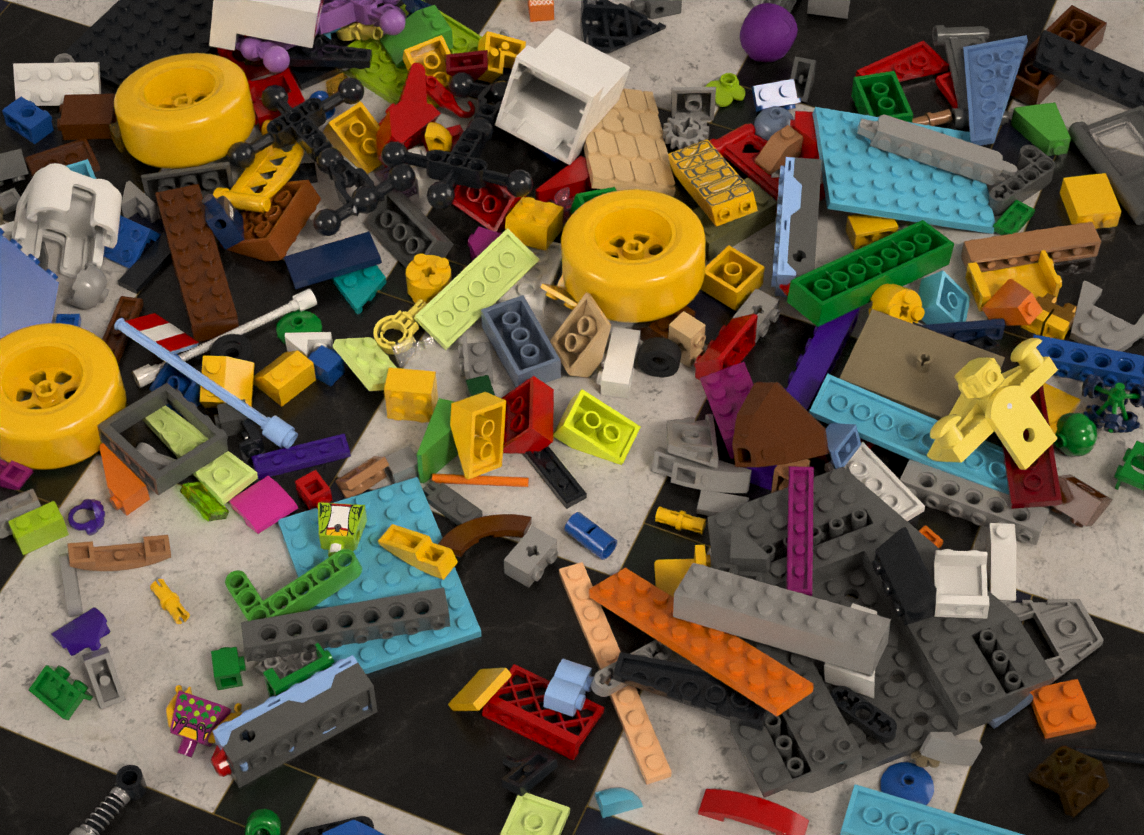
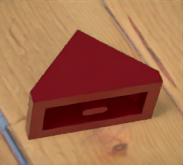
(472, 63)

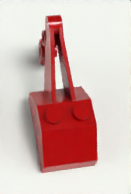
(412, 113)

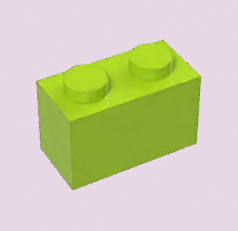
(38, 527)

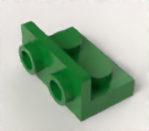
(59, 690)

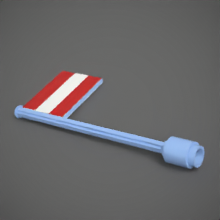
(166, 340)

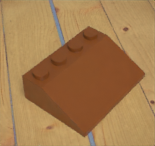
(273, 232)

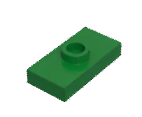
(1013, 218)

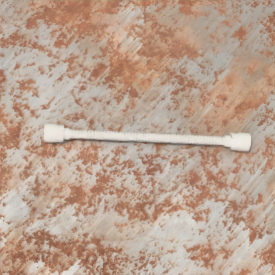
(301, 301)

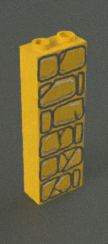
(712, 182)

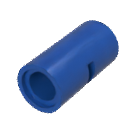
(590, 535)

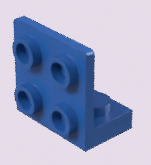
(130, 242)

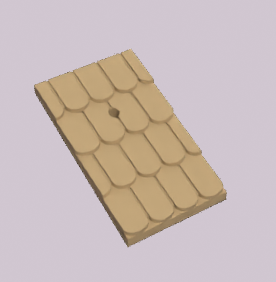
(629, 147)

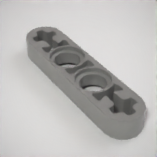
(606, 673)

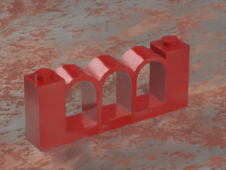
(257, 87)

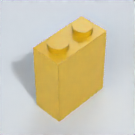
(1090, 200)

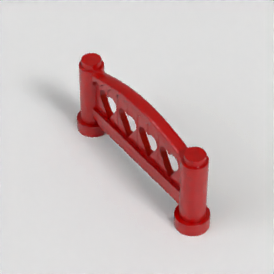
(732, 146)

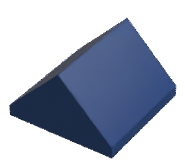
(178, 380)

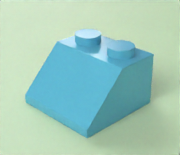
(943, 299)

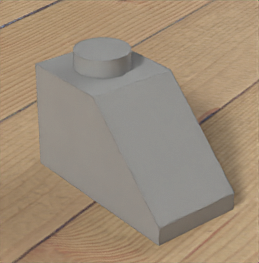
(103, 677)

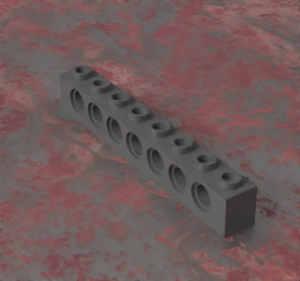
(334, 618)

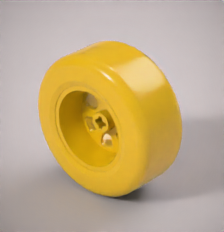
(184, 110)
(631, 225)
(62, 428)

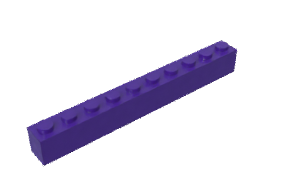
(811, 371)

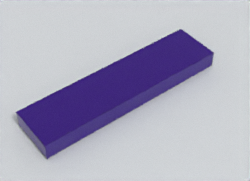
(301, 456)

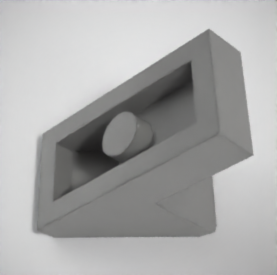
(136, 201)

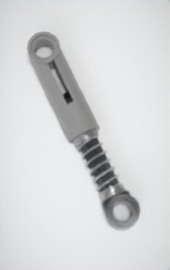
(118, 798)

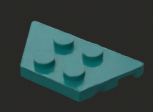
(360, 286)

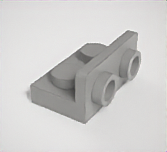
(476, 359)
(15, 507)

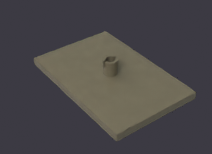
(910, 364)

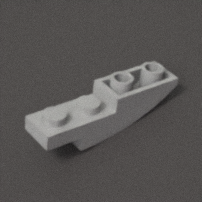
(691, 474)

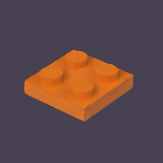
(1062, 709)

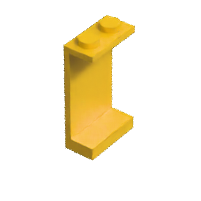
(1036, 277)

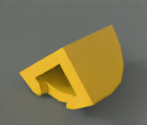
(438, 137)

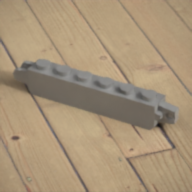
(936, 149)

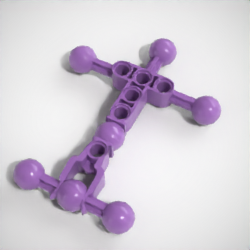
(333, 16)

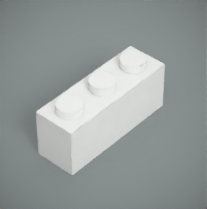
(619, 362)

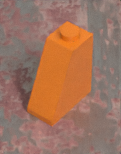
(1013, 305)

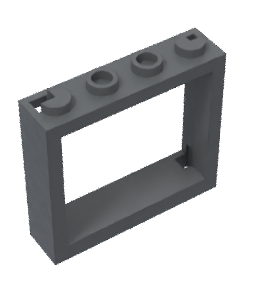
(181, 468)

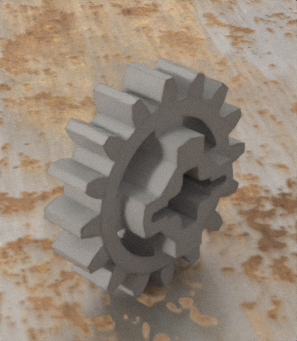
(685, 130)

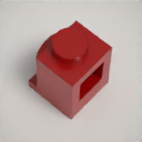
(315, 492)

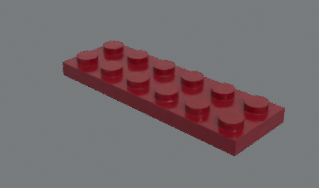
(1039, 482)

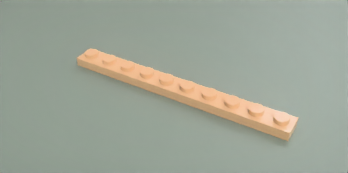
(605, 652)

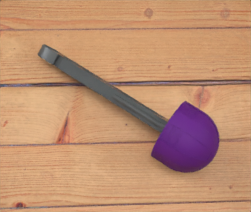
(769, 31)

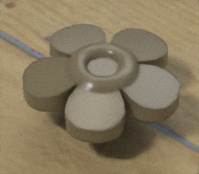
(923, 761)

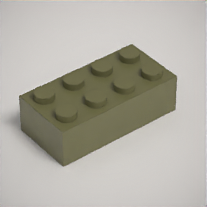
(739, 229)

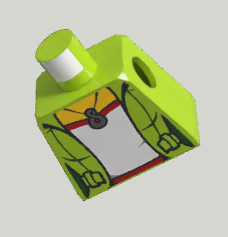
(340, 526)

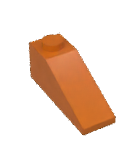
(124, 486)

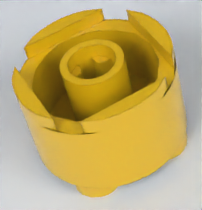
(427, 277)
(898, 302)

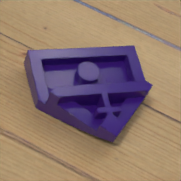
(82, 632)

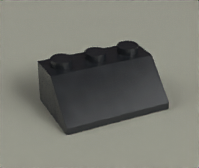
(905, 578)

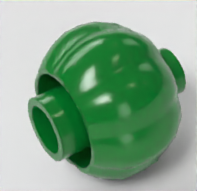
(1075, 434)

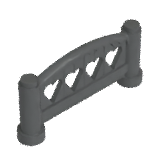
(954, 40)

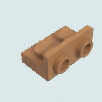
(362, 477)

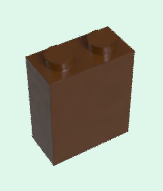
(86, 116)

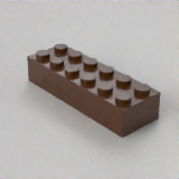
(1074, 25)

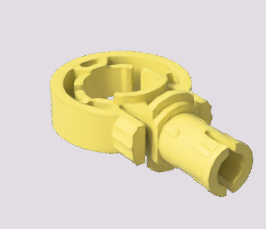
(356, 30)
(400, 321)

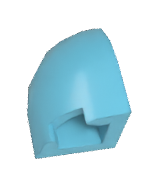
(616, 801)

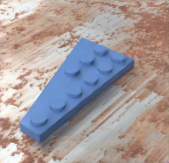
(989, 81)

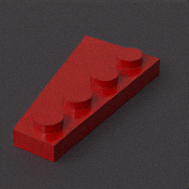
(908, 63)

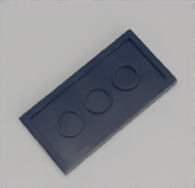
(332, 260)

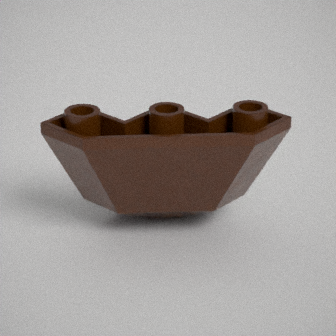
(775, 429)

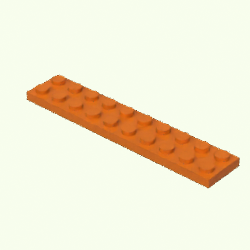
(712, 650)

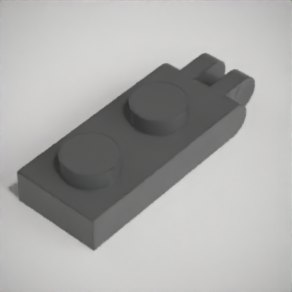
(450, 503)

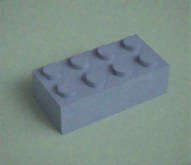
(520, 341)

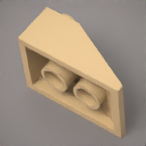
(582, 338)

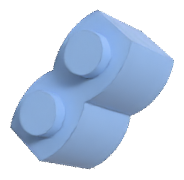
(568, 688)

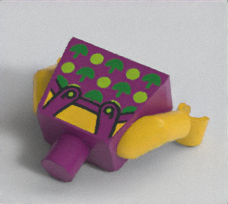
(196, 719)

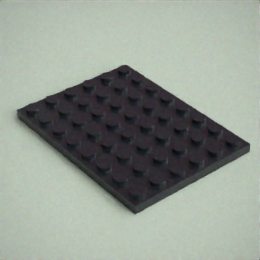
(144, 32)

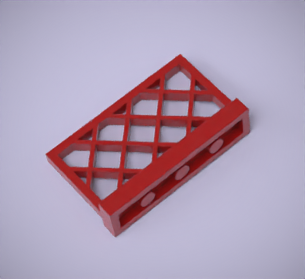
(532, 723)

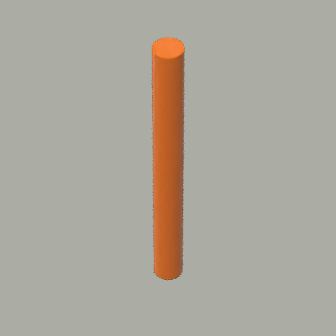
(481, 480)

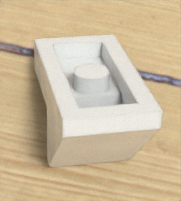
(308, 341)

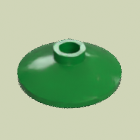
(298, 323)

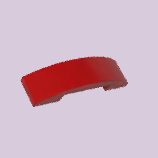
(752, 811)

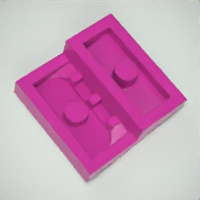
(263, 504)

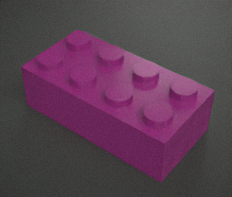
(726, 394)

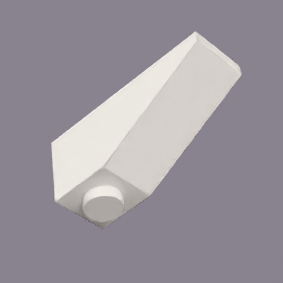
(1001, 560)

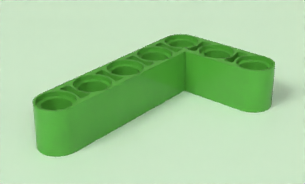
(293, 593)

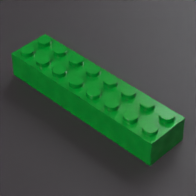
(856, 276)

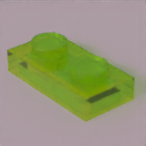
(204, 501)

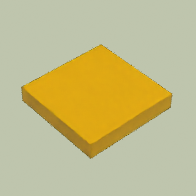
(479, 689)

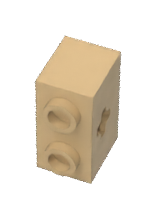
(689, 336)

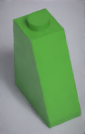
(1042, 127)

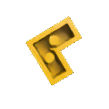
(501, 53)

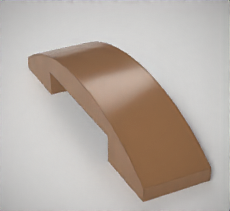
(119, 557)

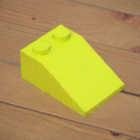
(596, 428)

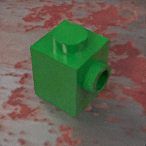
(228, 668)

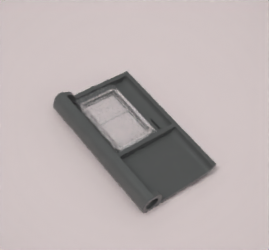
(1117, 149)

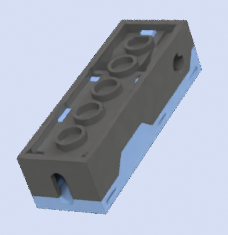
(795, 221)
(293, 722)

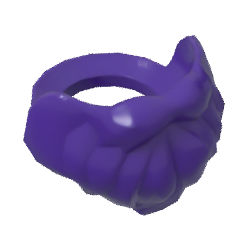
(91, 526)

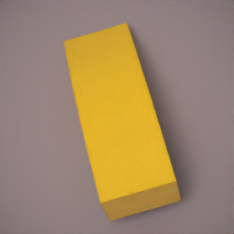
(418, 551)

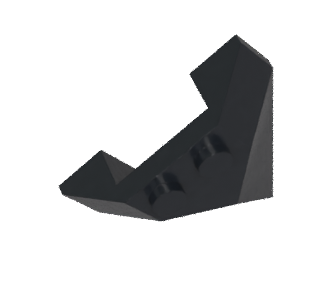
(613, 25)

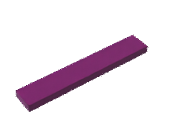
(800, 530)

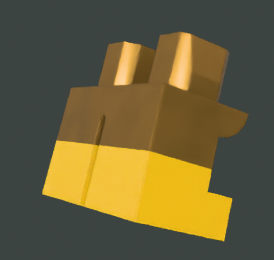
(1054, 319)

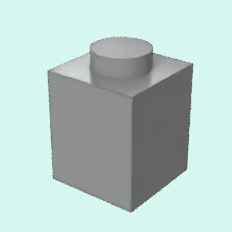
(402, 465)

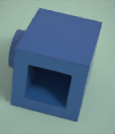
(327, 365)

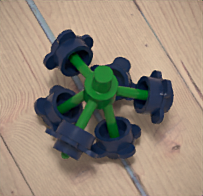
(1113, 398)

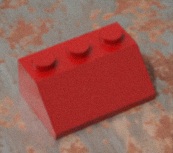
(486, 205)
(729, 347)
(528, 417)

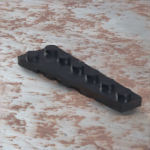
(325, 56)
(690, 687)

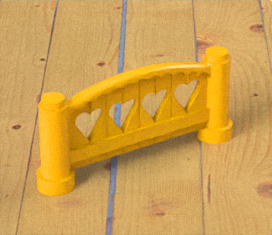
(243, 197)

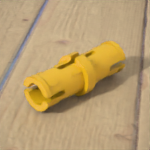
(680, 520)
(170, 601)

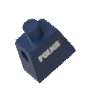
(223, 220)

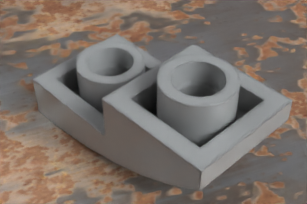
(945, 748)

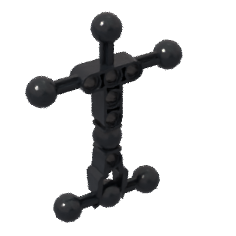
(302, 126)
(463, 162)

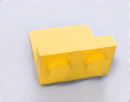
(672, 571)

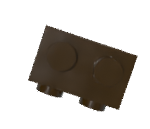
(1073, 776)

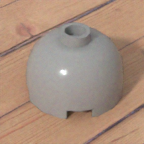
(89, 288)

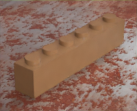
(1024, 248)

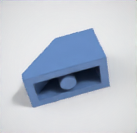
(842, 443)

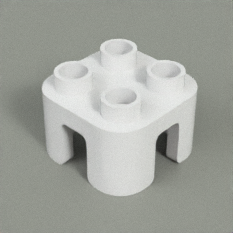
(69, 210)

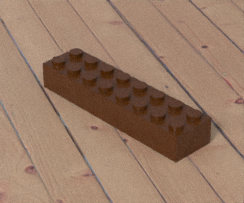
(196, 263)

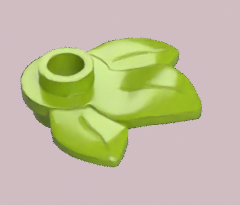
(727, 89)

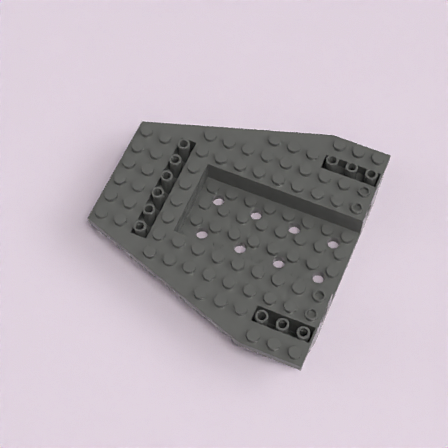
(952, 667)

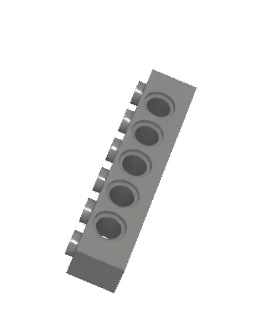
(935, 486)

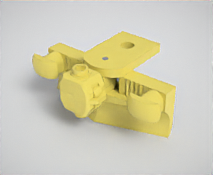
(998, 405)

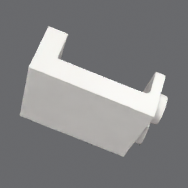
(961, 584)

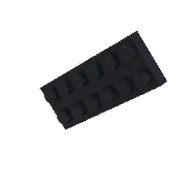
(1089, 70)

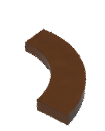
(497, 525)

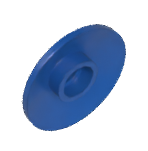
(893, 782)

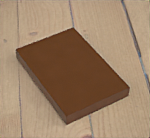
(65, 155)

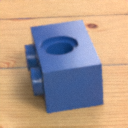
(28, 119)

